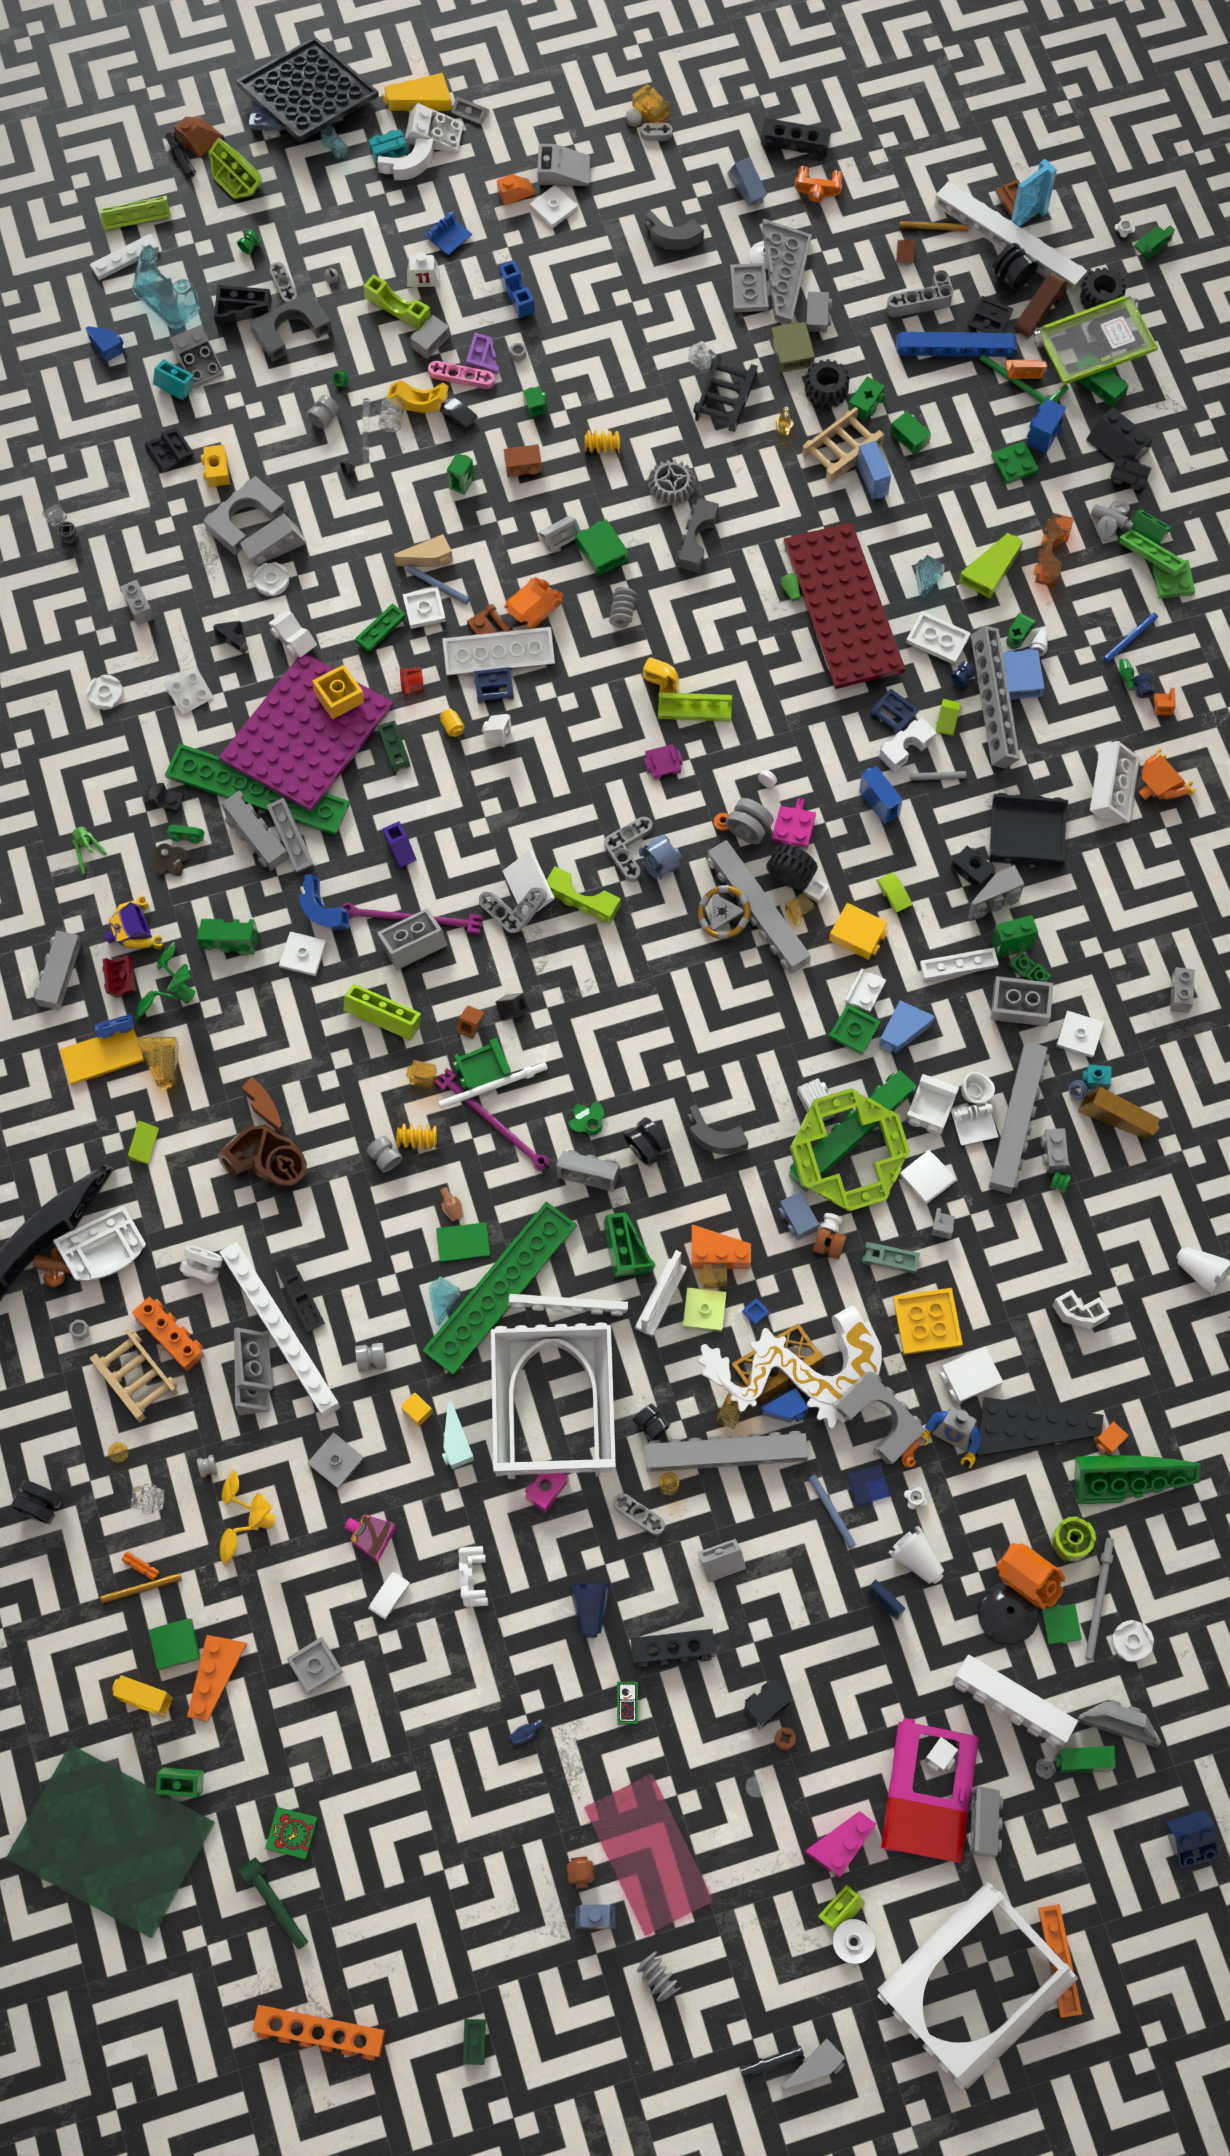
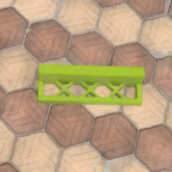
(135, 212)
(695, 707)

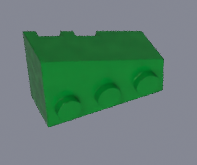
(625, 1248)

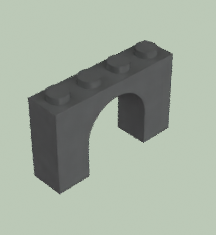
(301, 308)

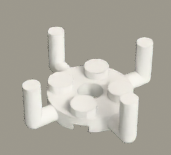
(471, 1597)

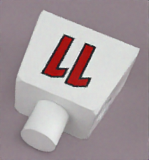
(422, 271)

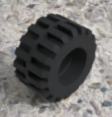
(1101, 280)
(829, 372)
(791, 866)

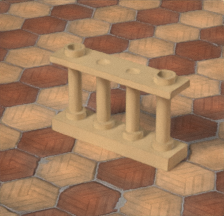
(846, 460)
(127, 1392)

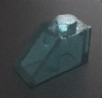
(928, 574)
(442, 1296)

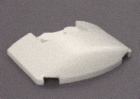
(101, 1246)

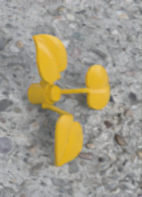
(258, 1516)

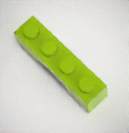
(380, 294)
(602, 906)

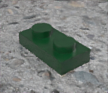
(474, 2041)

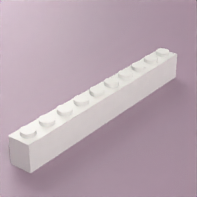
(1004, 232)
(280, 1330)

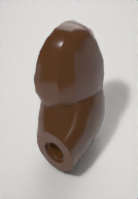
(267, 1154)

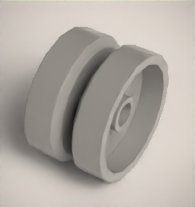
(749, 821)

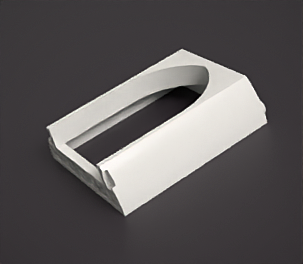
(511, 1352)
(907, 1986)

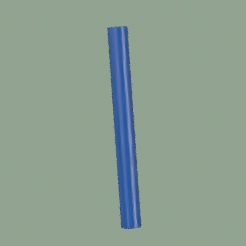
(1128, 639)

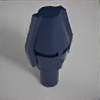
(525, 1732)

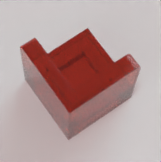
(411, 680)

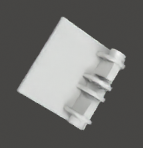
(188, 690)
(974, 1123)

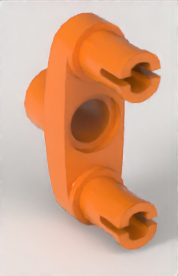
(818, 188)

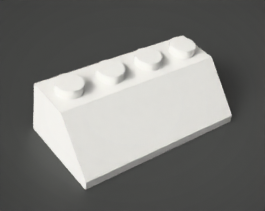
(1114, 782)

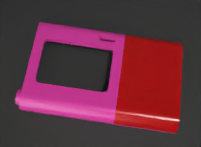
(924, 1822)

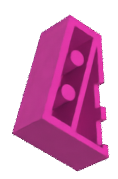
(841, 1845)

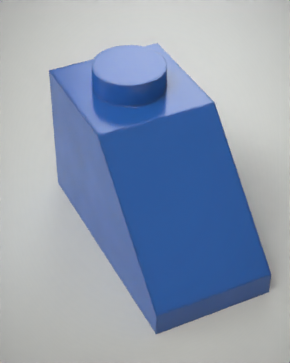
(105, 342)
(786, 1408)

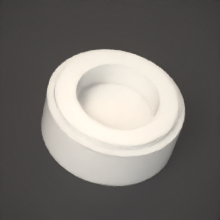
(767, 778)

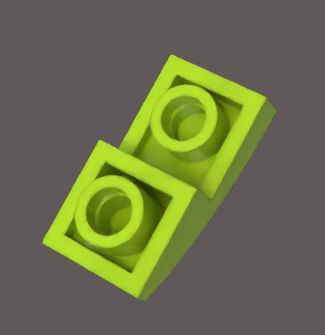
(895, 892)

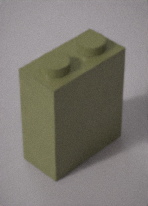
(792, 347)

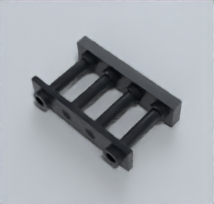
(738, 404)

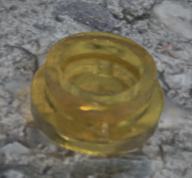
(122, 1456)

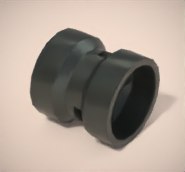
(67, 533)

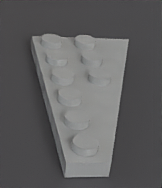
(786, 260)

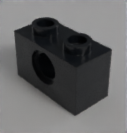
(976, 877)

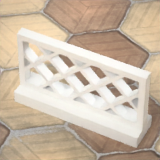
(661, 1295)

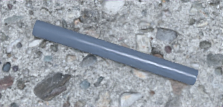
(441, 586)
(832, 1511)

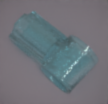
(334, 142)

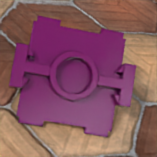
(663, 761)

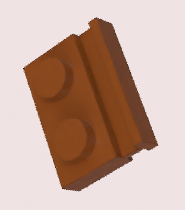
(1007, 195)

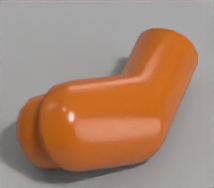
(907, 1456)

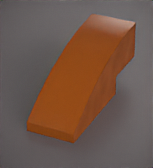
(262, 1104)

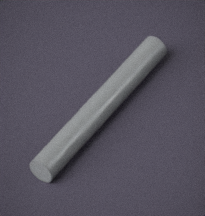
(938, 775)

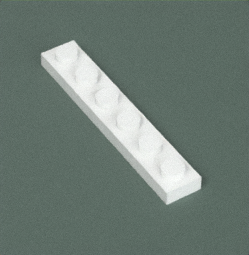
(576, 1305)

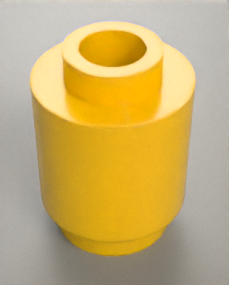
(452, 723)

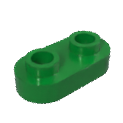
(186, 833)

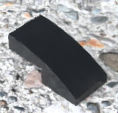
(458, 412)

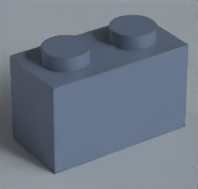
(798, 1215)

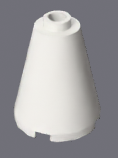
(1205, 1268)
(918, 1556)

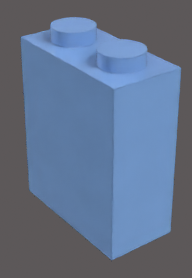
(873, 470)
(1023, 674)

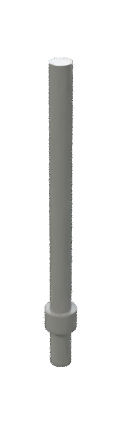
(1106, 1559)

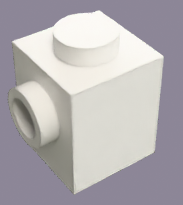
(941, 1756)

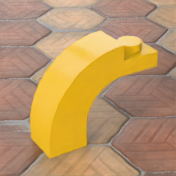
(416, 399)

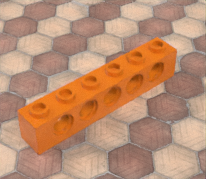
(266, 2015)

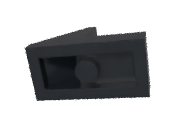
(230, 634)
(163, 798)

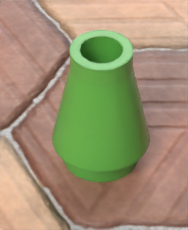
(791, 586)

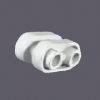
(193, 1269)

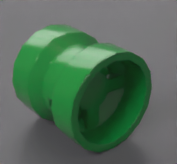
(248, 241)

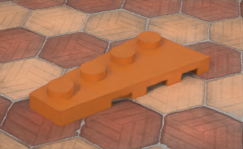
(215, 1668)

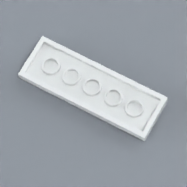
(498, 650)

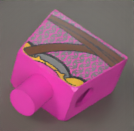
(371, 1535)

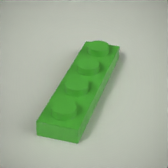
(1153, 552)

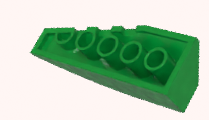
(1121, 1477)

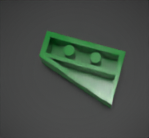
(228, 936)

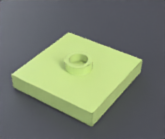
(704, 1309)

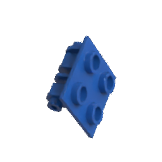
(448, 234)

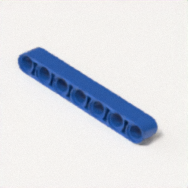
(956, 344)

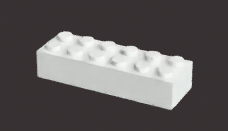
(1014, 1701)

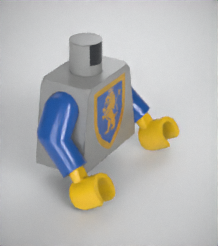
(957, 1429)

